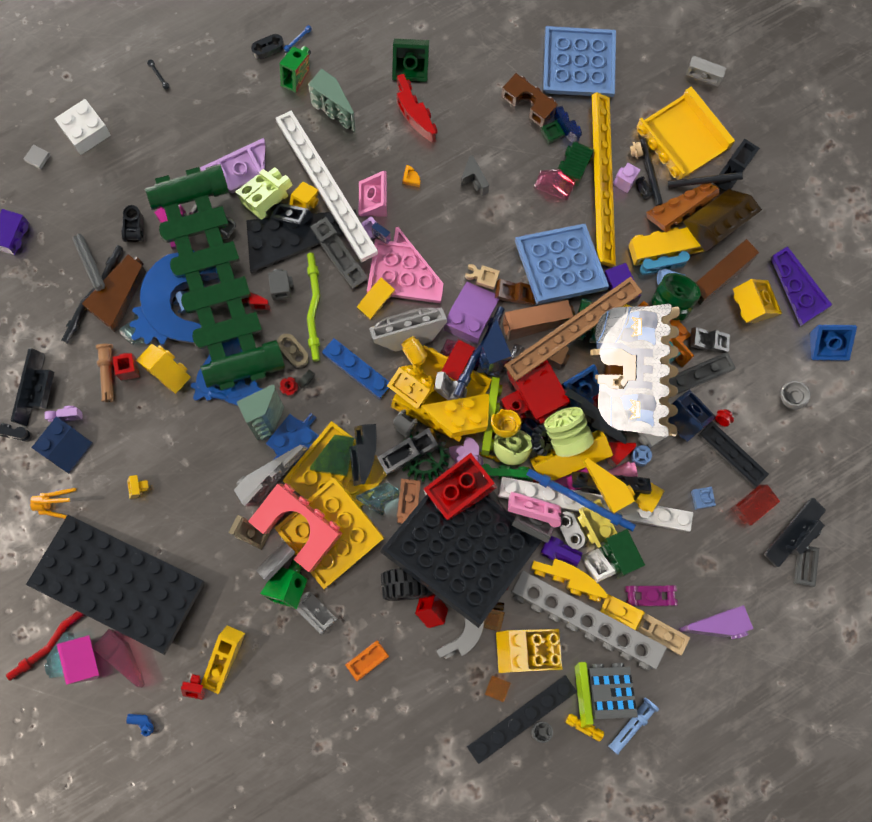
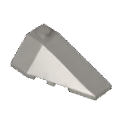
(258, 483)

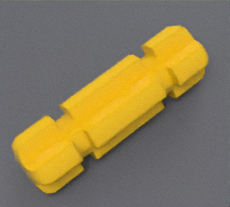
(591, 731)

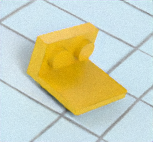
(412, 384)

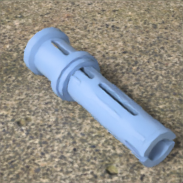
(642, 719)

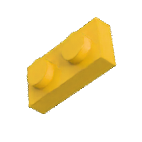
(622, 612)

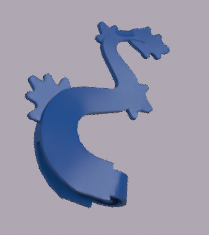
(160, 322)

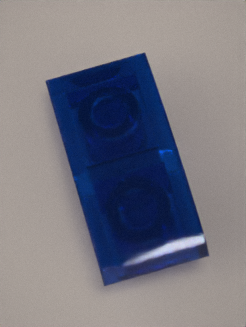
(570, 128)

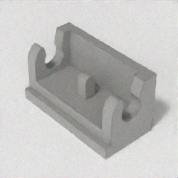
(315, 612)

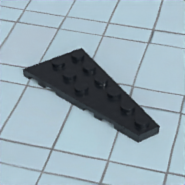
(278, 240)

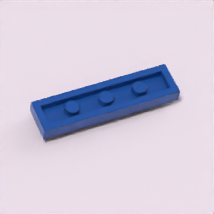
(356, 368)

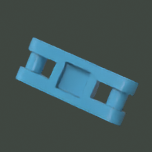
(652, 267)

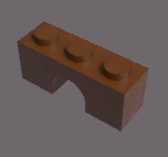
(519, 89)

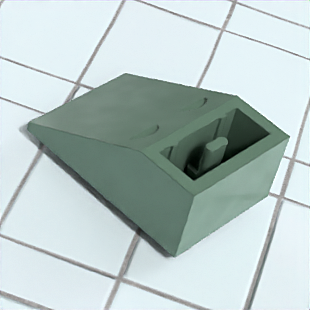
(329, 97)

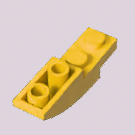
(578, 581)

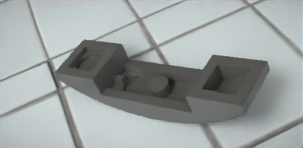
(338, 253)

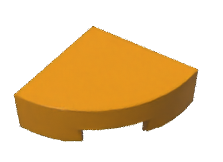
(411, 177)

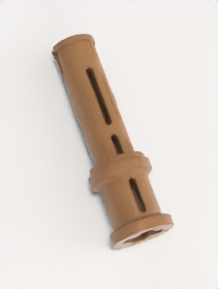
(106, 363)

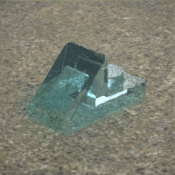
(378, 496)

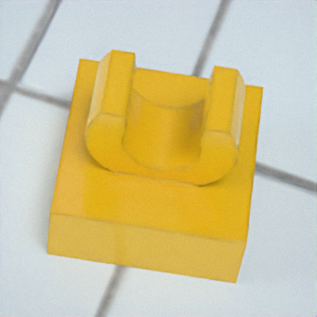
(136, 487)

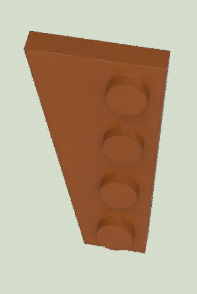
(678, 207)

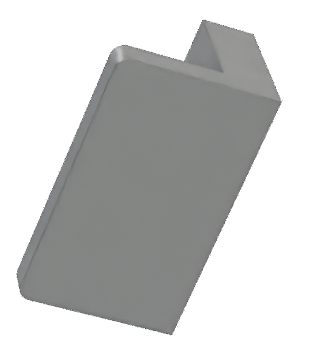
(705, 71)

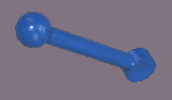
(308, 28)

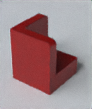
(431, 611)

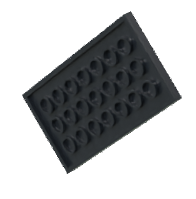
(116, 584)

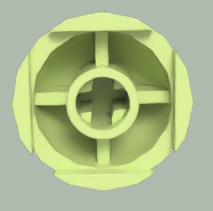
(514, 449)

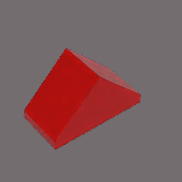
(620, 452)

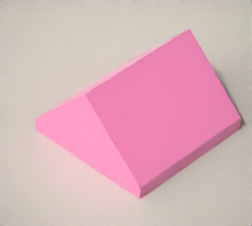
(373, 195)

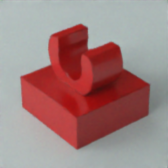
(193, 689)

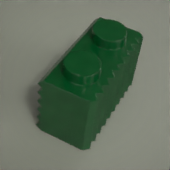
(576, 161)

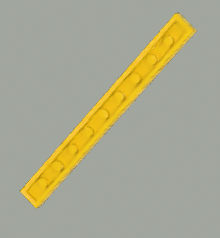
(603, 180)

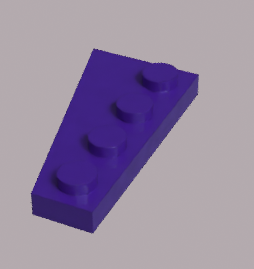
(799, 286)

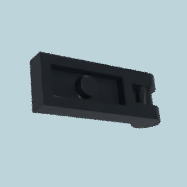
(19, 433)

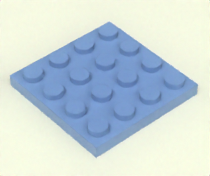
(579, 61)
(561, 263)

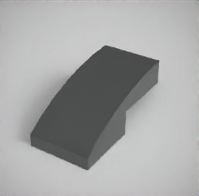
(709, 340)

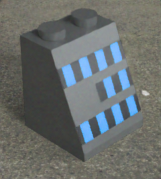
(612, 692)

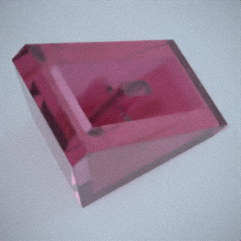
(554, 183)

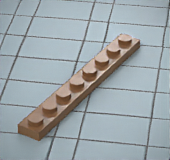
(571, 329)

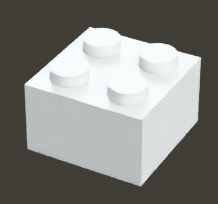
(82, 126)

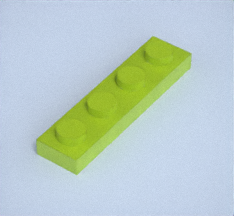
(495, 390)

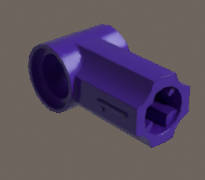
(558, 550)

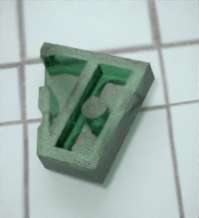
(334, 457)

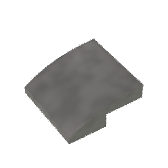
(275, 561)

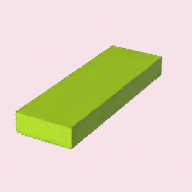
(584, 695)

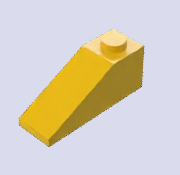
(612, 489)
(222, 658)

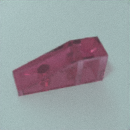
(119, 654)

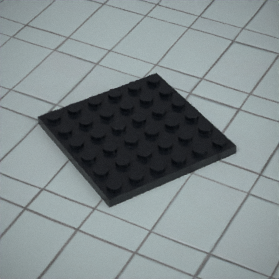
(464, 558)

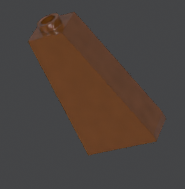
(726, 270)
(120, 287)

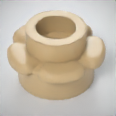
(636, 150)

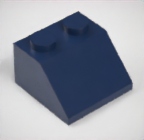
(494, 351)
(691, 415)
(62, 445)

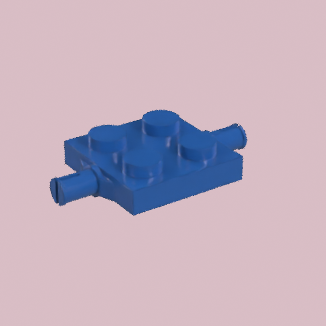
(292, 434)

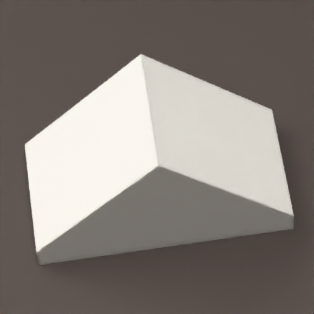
(597, 565)

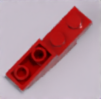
(415, 112)

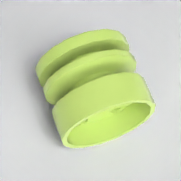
(569, 432)

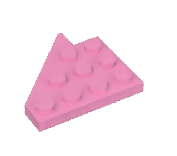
(404, 270)

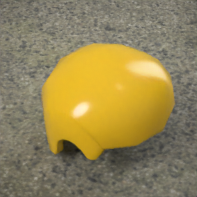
(506, 423)

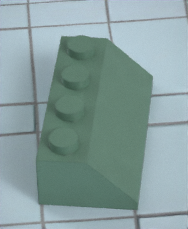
(262, 412)

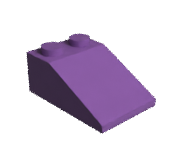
(471, 313)
(730, 623)

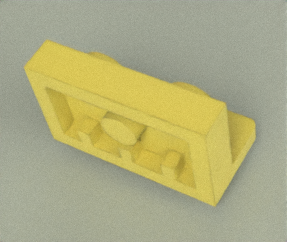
(598, 526)

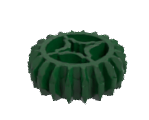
(431, 462)

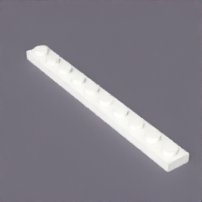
(326, 186)
(660, 517)

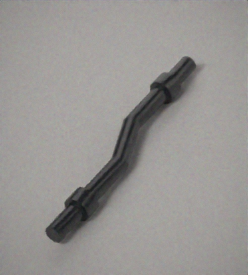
(72, 324)

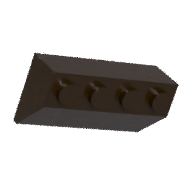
(721, 217)

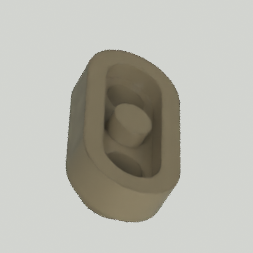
(293, 351)

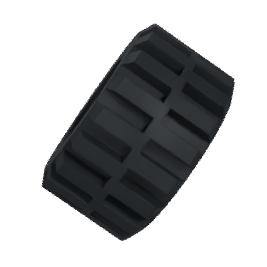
(399, 586)

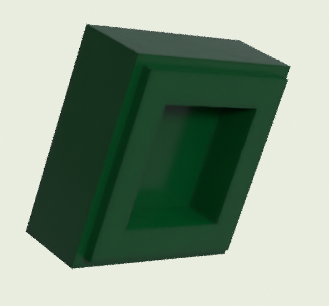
(552, 132)

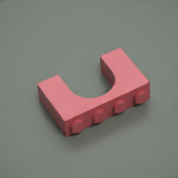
(322, 533)

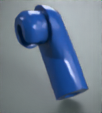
(143, 722)

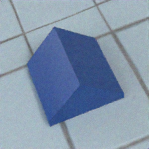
(832, 342)
(585, 382)

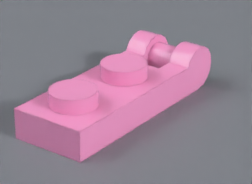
(535, 509)

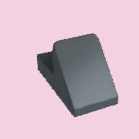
(473, 173)

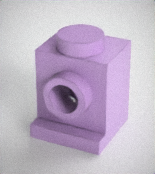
(626, 177)

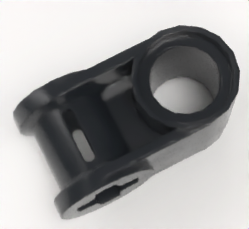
(132, 228)

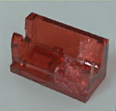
(755, 504)

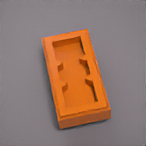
(367, 660)

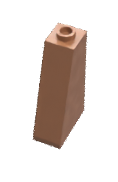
(536, 319)

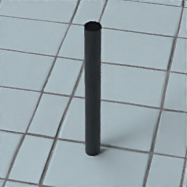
(651, 172)
(705, 180)

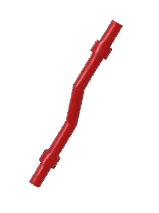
(26, 664)

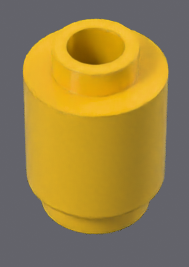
(414, 351)

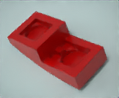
(256, 302)
(458, 359)

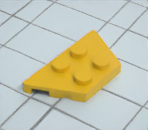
(460, 415)

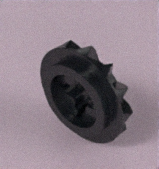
(541, 446)

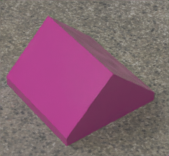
(78, 660)

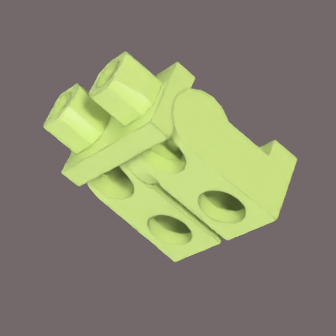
(264, 191)

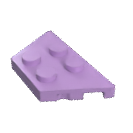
(241, 164)

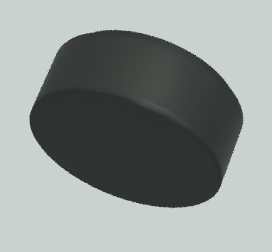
(306, 379)

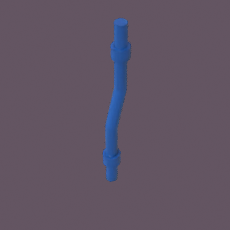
(615, 518)

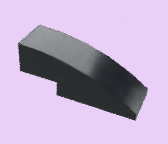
(738, 162)
(409, 450)
(363, 452)

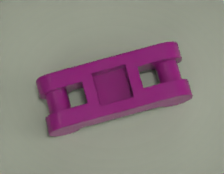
(652, 595)

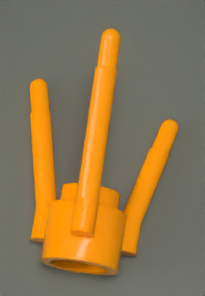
(43, 502)

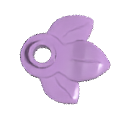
(470, 446)

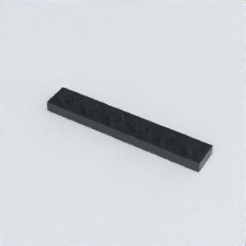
(521, 719)

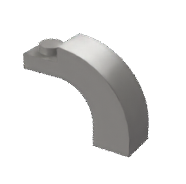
(464, 642)

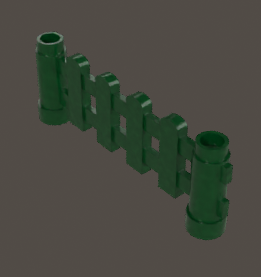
(198, 187)

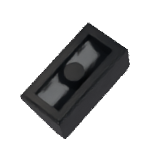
(291, 214)

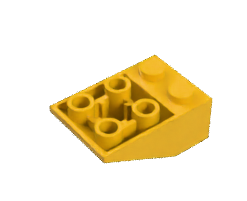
(528, 650)

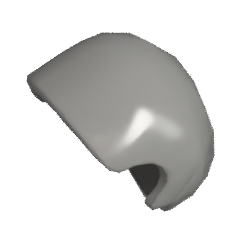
(795, 395)

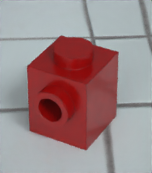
(126, 366)
(515, 402)

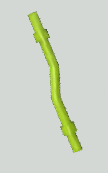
(313, 340)

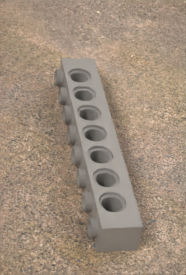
(653, 649)

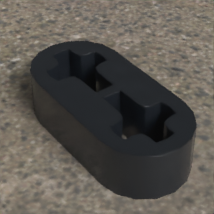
(267, 46)

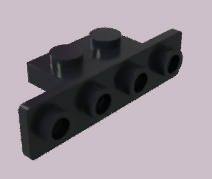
(33, 387)
(584, 480)
(798, 533)

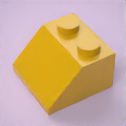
(756, 300)

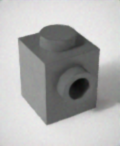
(280, 284)

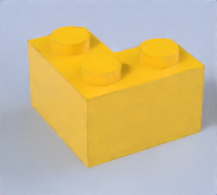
(163, 367)

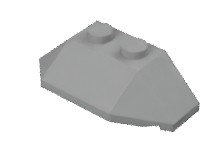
(420, 323)

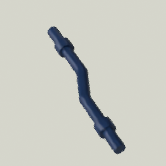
(464, 378)

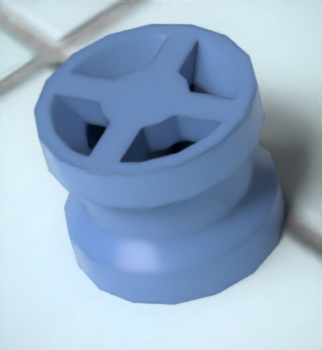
(643, 453)

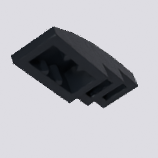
(591, 409)

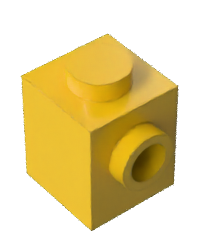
(304, 196)

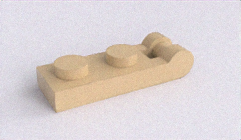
(664, 634)

